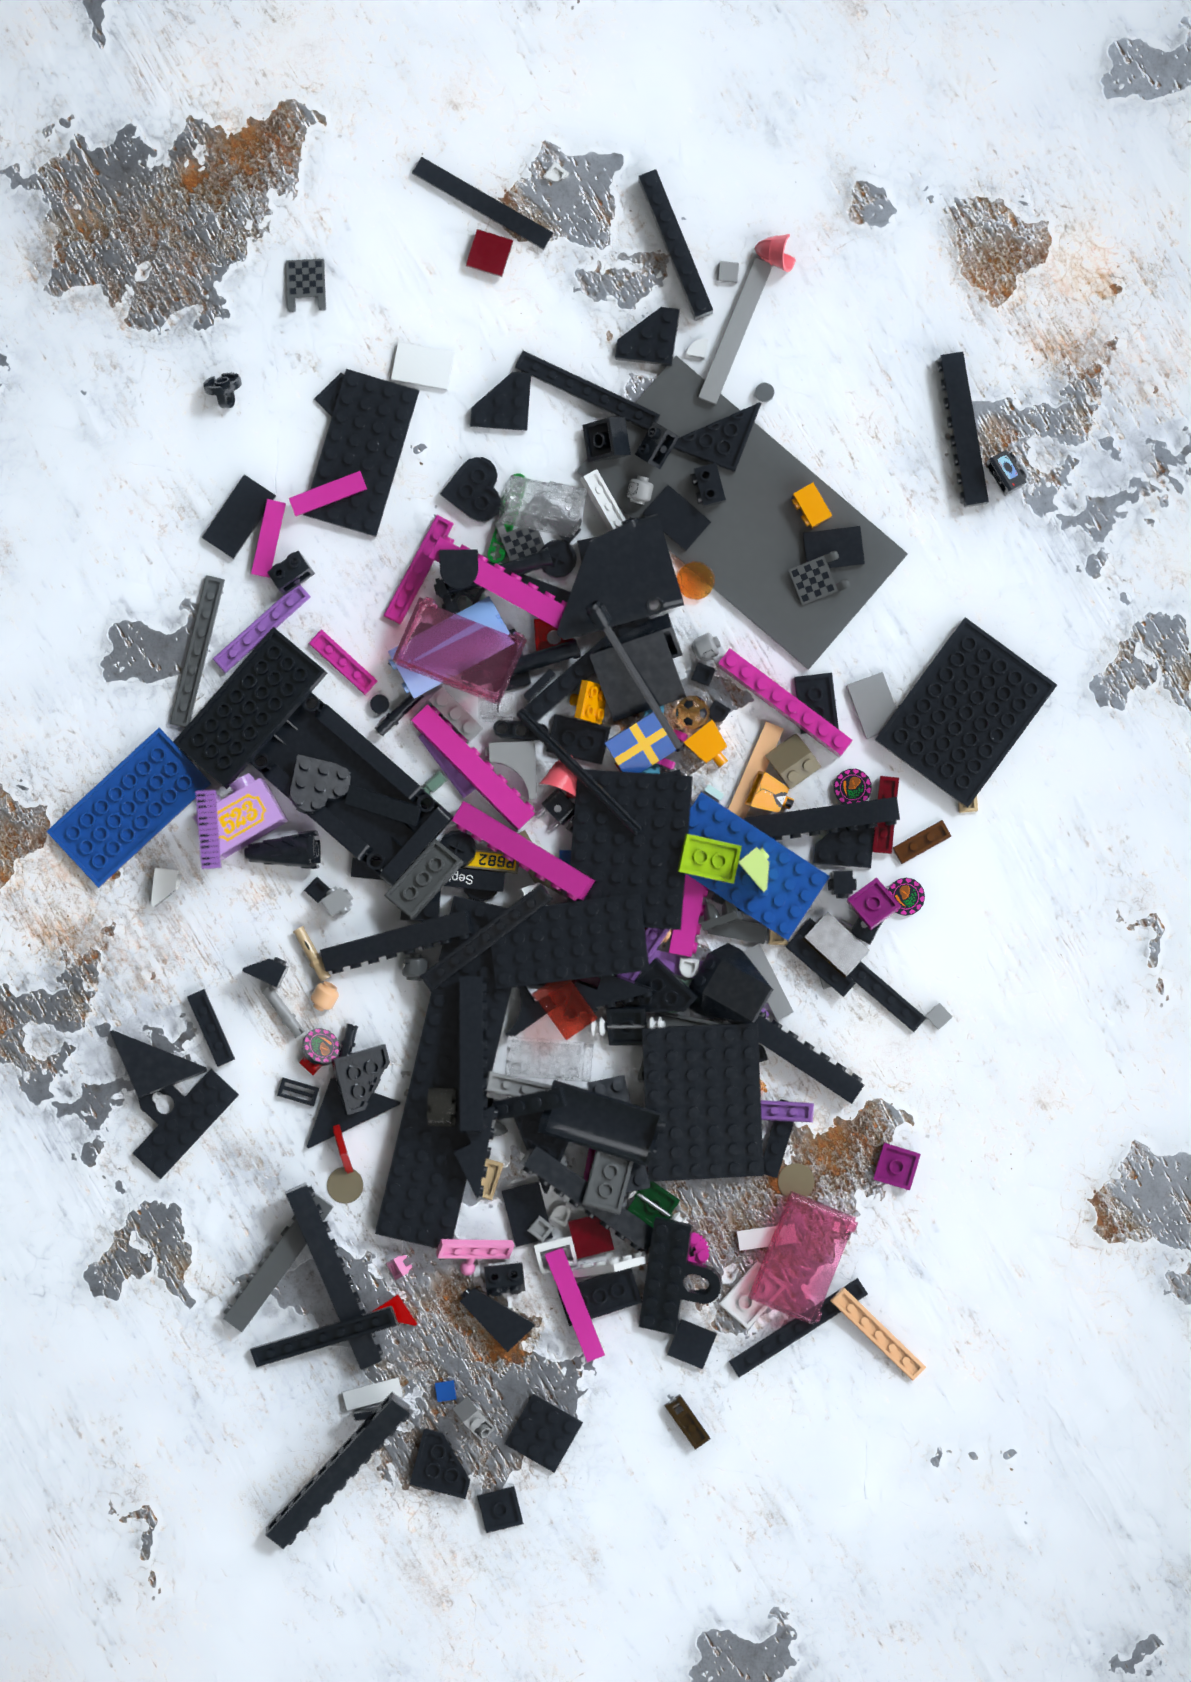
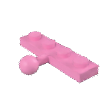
(473, 1250)

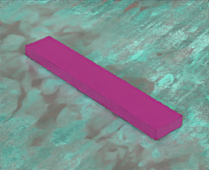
(417, 571)
(574, 1304)

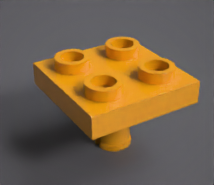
(589, 703)

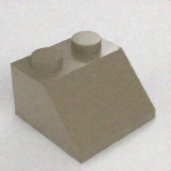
(793, 761)

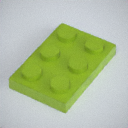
(709, 858)

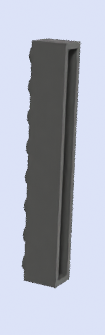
(270, 1272)

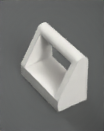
(567, 1240)

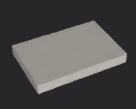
(872, 703)

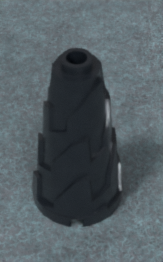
(293, 850)

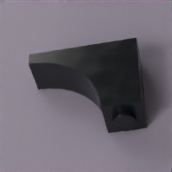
(529, 1013)

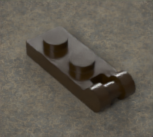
(688, 1422)

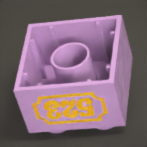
(246, 814)

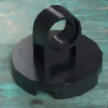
(223, 388)

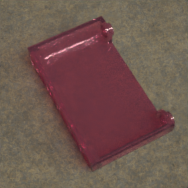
(459, 651)
(802, 1258)

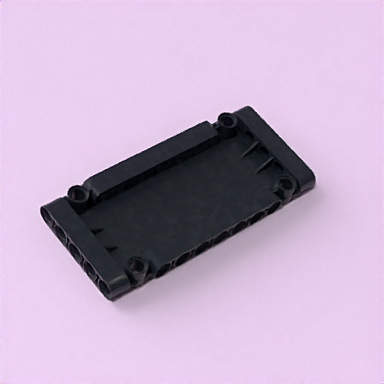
(366, 835)

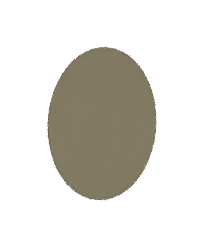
(796, 1178)
(343, 1186)

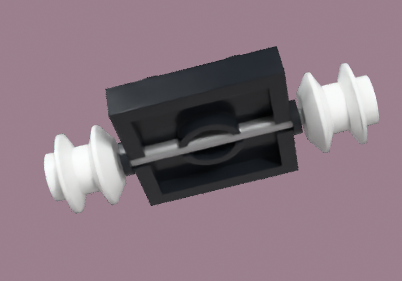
(624, 1025)

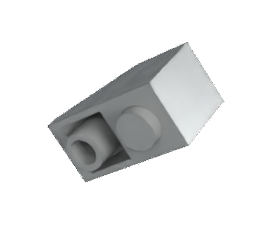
(474, 1418)

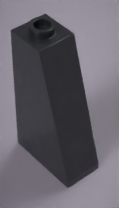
(499, 1320)

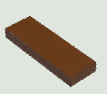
(921, 842)

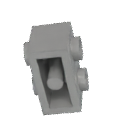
(337, 901)

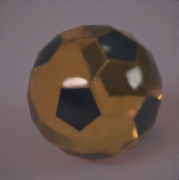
(692, 712)

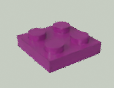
(873, 903)
(896, 1166)

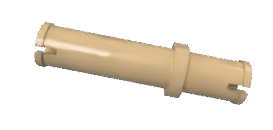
(312, 954)

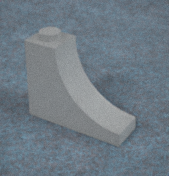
(519, 757)

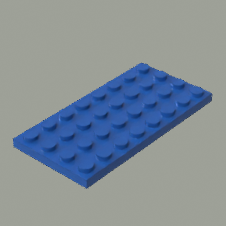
(128, 807)
(791, 879)

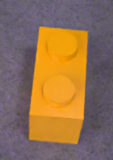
(811, 506)

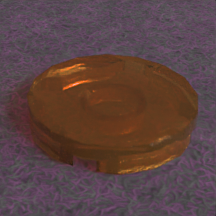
(696, 580)

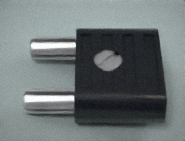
(558, 806)
(861, 930)

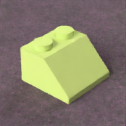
(757, 867)

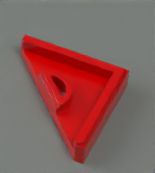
(342, 1149)
(400, 1309)

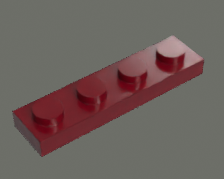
(884, 834)

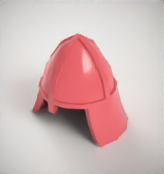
(772, 252)
(562, 778)

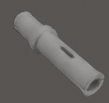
(282, 1010)

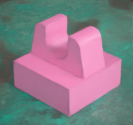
(397, 1267)

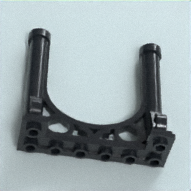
(520, 567)

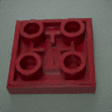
(489, 253)
(590, 1237)

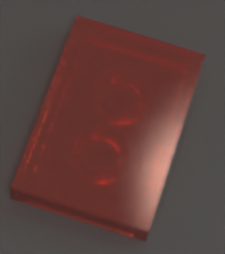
(565, 1007)

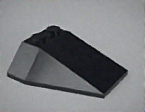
(729, 986)

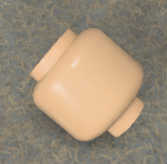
(324, 996)

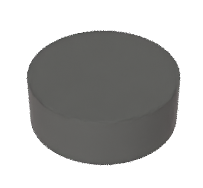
(764, 392)

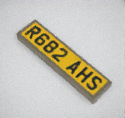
(493, 862)

